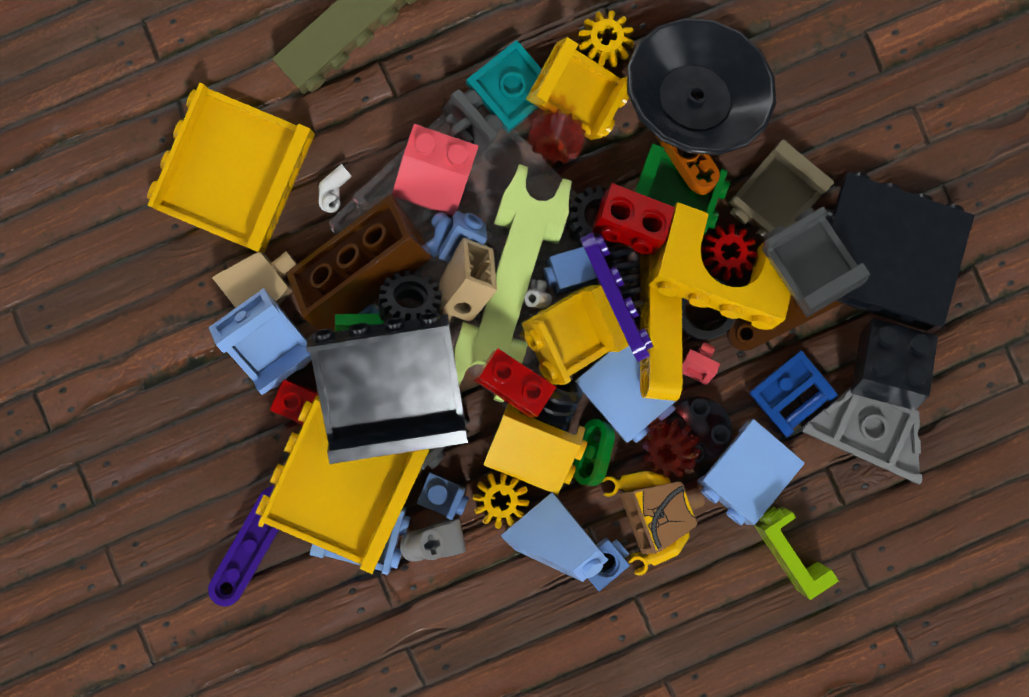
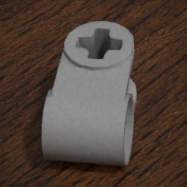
(434, 542)

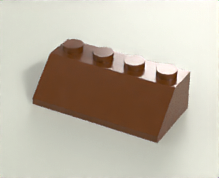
(353, 264)

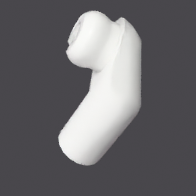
(329, 189)
(536, 295)

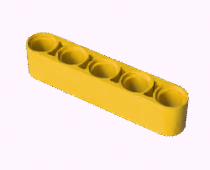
(662, 319)

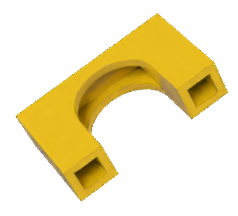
(681, 273)

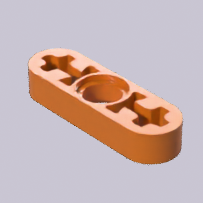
(705, 167)

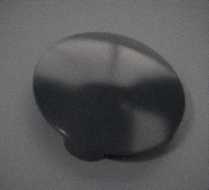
(707, 421)

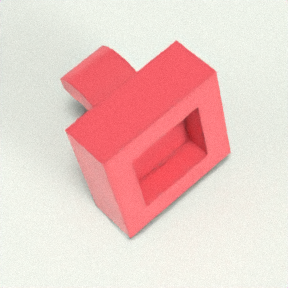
(699, 364)

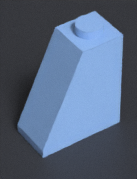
(556, 540)

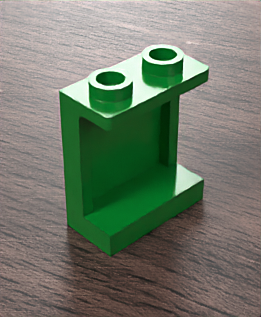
(665, 184)

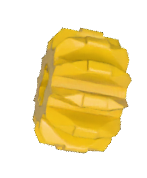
(595, 32)
(497, 510)

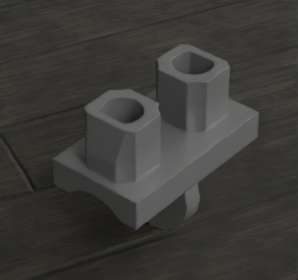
(468, 122)

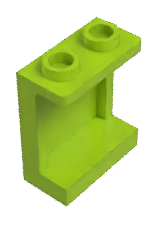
(807, 581)

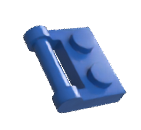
(787, 384)

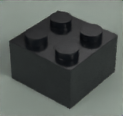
(894, 364)

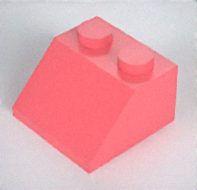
(434, 170)

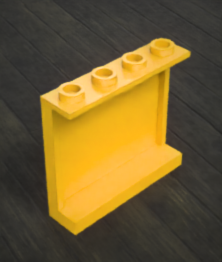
(230, 168)
(341, 504)

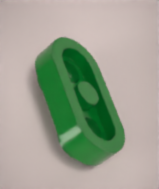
(595, 460)

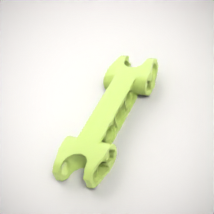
(528, 225)

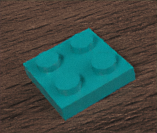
(505, 85)

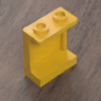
(580, 88)
(573, 333)
(535, 451)

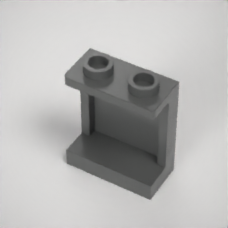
(813, 261)

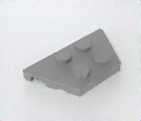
(872, 432)

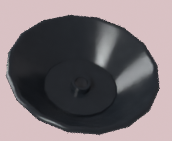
(705, 62)

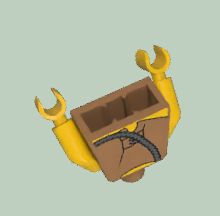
(658, 515)

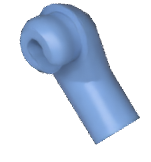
(442, 226)

